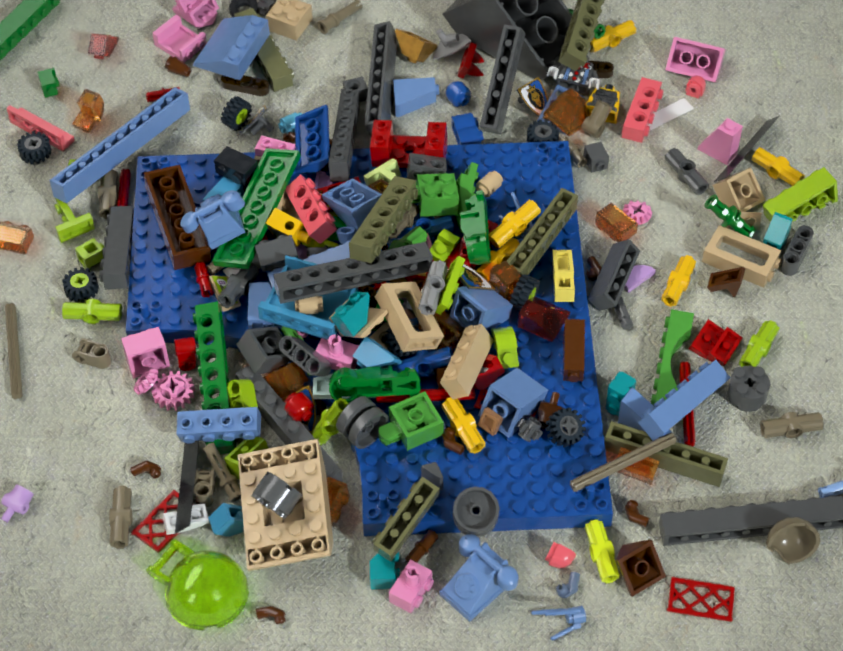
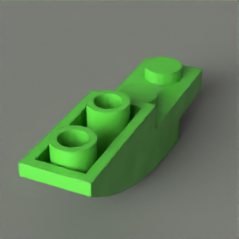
(465, 188)

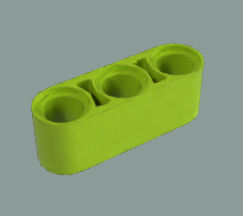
(241, 393)

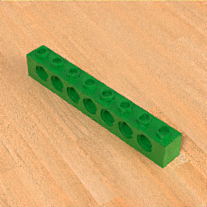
(212, 314)

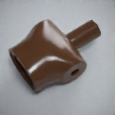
(546, 409)

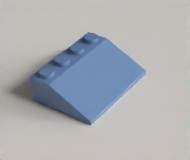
(234, 46)

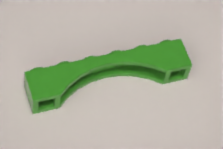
(678, 332)

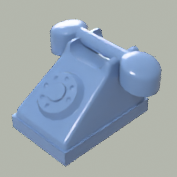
(352, 204)
(217, 217)
(478, 579)

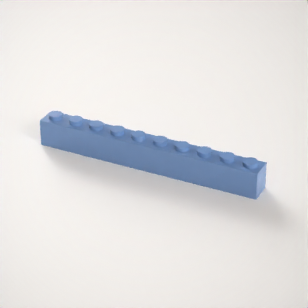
(119, 145)

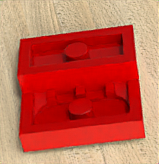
(715, 343)

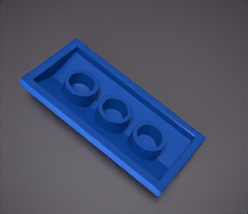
(312, 139)

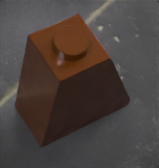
(573, 350)

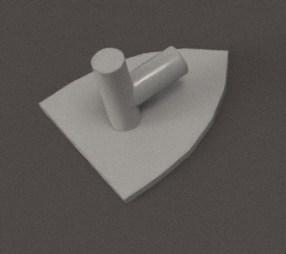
(450, 44)

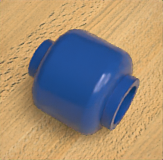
(458, 94)

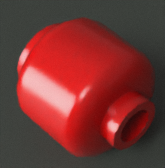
(299, 406)

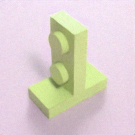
(385, 171)

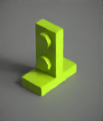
(71, 226)

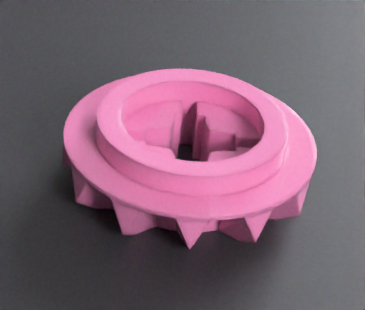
(640, 217)
(146, 381)

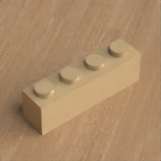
(467, 361)

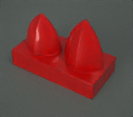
(467, 67)

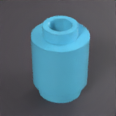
(287, 123)

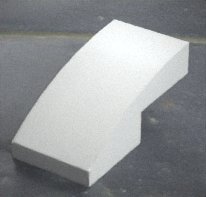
(198, 518)

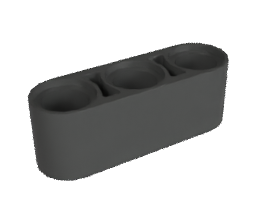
(797, 250)
(312, 357)

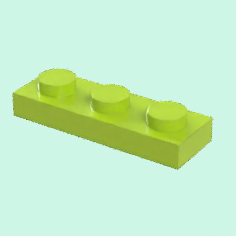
(455, 271)

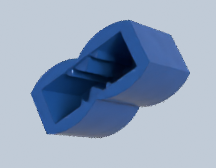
(466, 129)

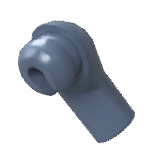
(571, 588)

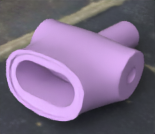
(16, 501)

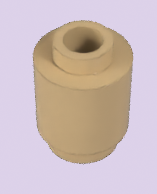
(489, 183)
(309, 305)

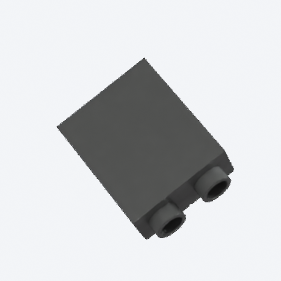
(541, 20)

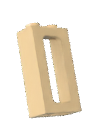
(724, 261)
(399, 322)

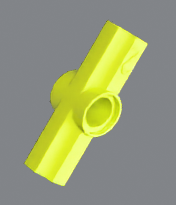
(602, 551)

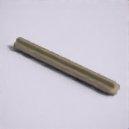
(13, 351)
(623, 462)

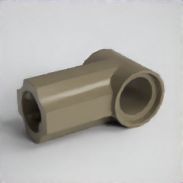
(595, 122)

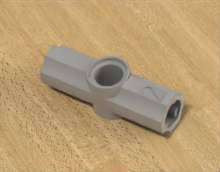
(433, 286)

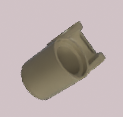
(92, 354)
(205, 484)

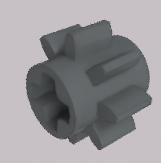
(265, 6)
(530, 429)

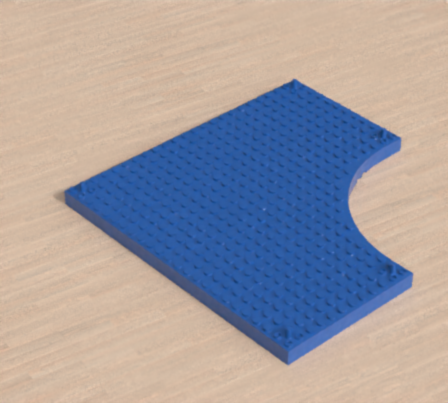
(523, 475)

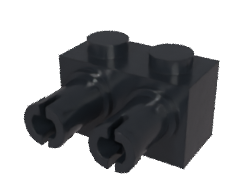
(235, 166)

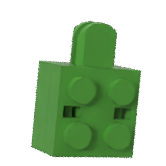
(437, 194)
(412, 422)

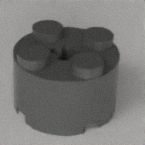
(748, 388)
(276, 495)

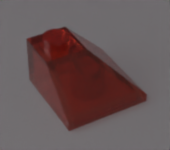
(542, 318)

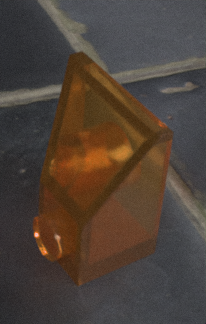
(568, 112)

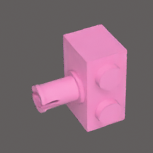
(338, 352)
(411, 586)

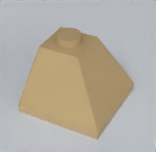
(740, 190)

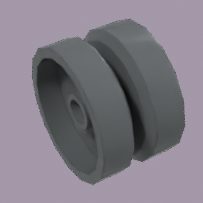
(361, 422)
(472, 523)

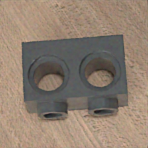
(425, 165)

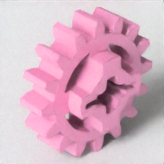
(182, 386)

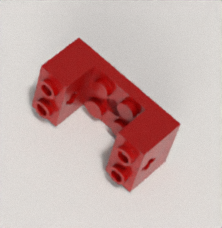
(387, 146)

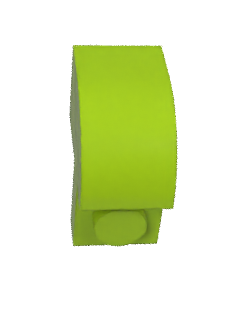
(444, 245)
(505, 346)

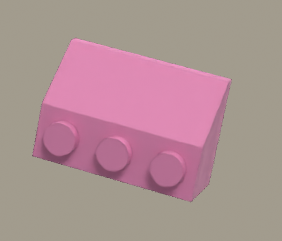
(695, 59)

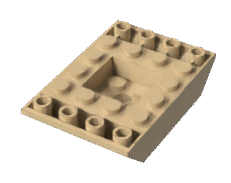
(308, 528)

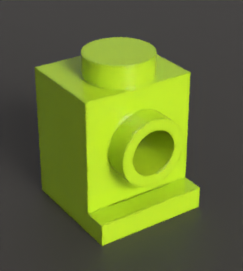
(90, 253)

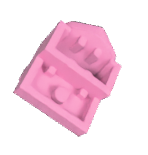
(197, 12)

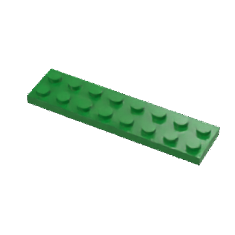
(260, 200)

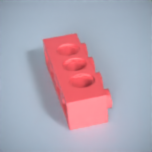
(642, 109)
(311, 209)

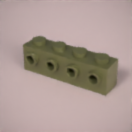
(406, 519)

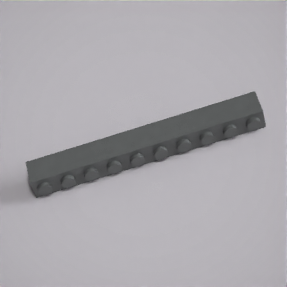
(747, 520)

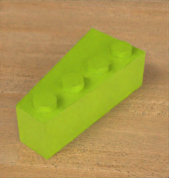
(804, 196)

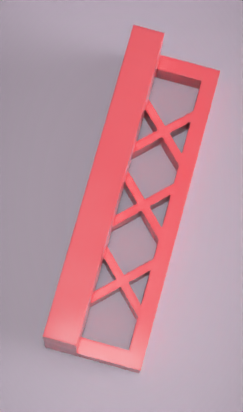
(31, 122)

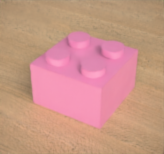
(145, 351)

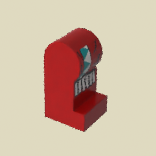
(489, 372)

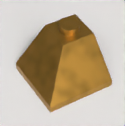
(414, 46)

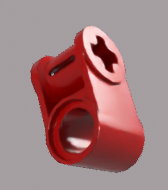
(186, 353)

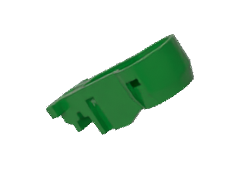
(475, 229)
(370, 382)

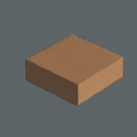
(490, 421)

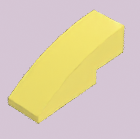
(563, 276)

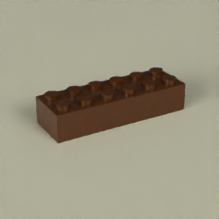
(170, 202)

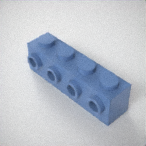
(219, 424)

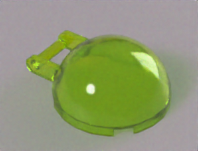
(202, 587)

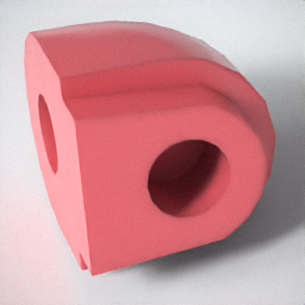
(695, 86)
(560, 556)

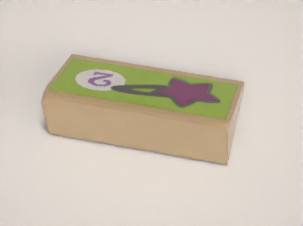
(218, 284)

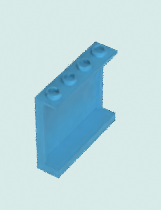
(285, 313)

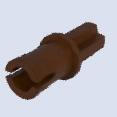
(422, 547)

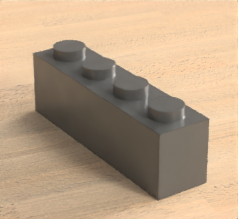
(614, 275)

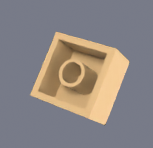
(289, 18)

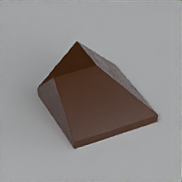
(639, 566)

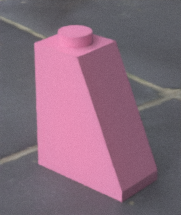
(723, 142)

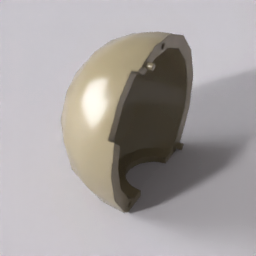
(793, 539)

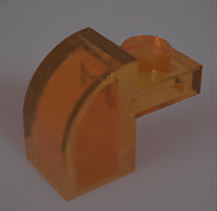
(91, 110)

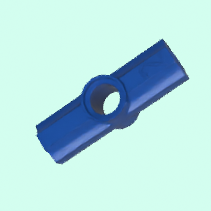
(432, 227)
(426, 361)

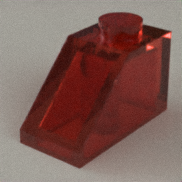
(102, 45)

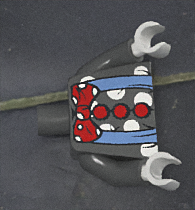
(578, 80)

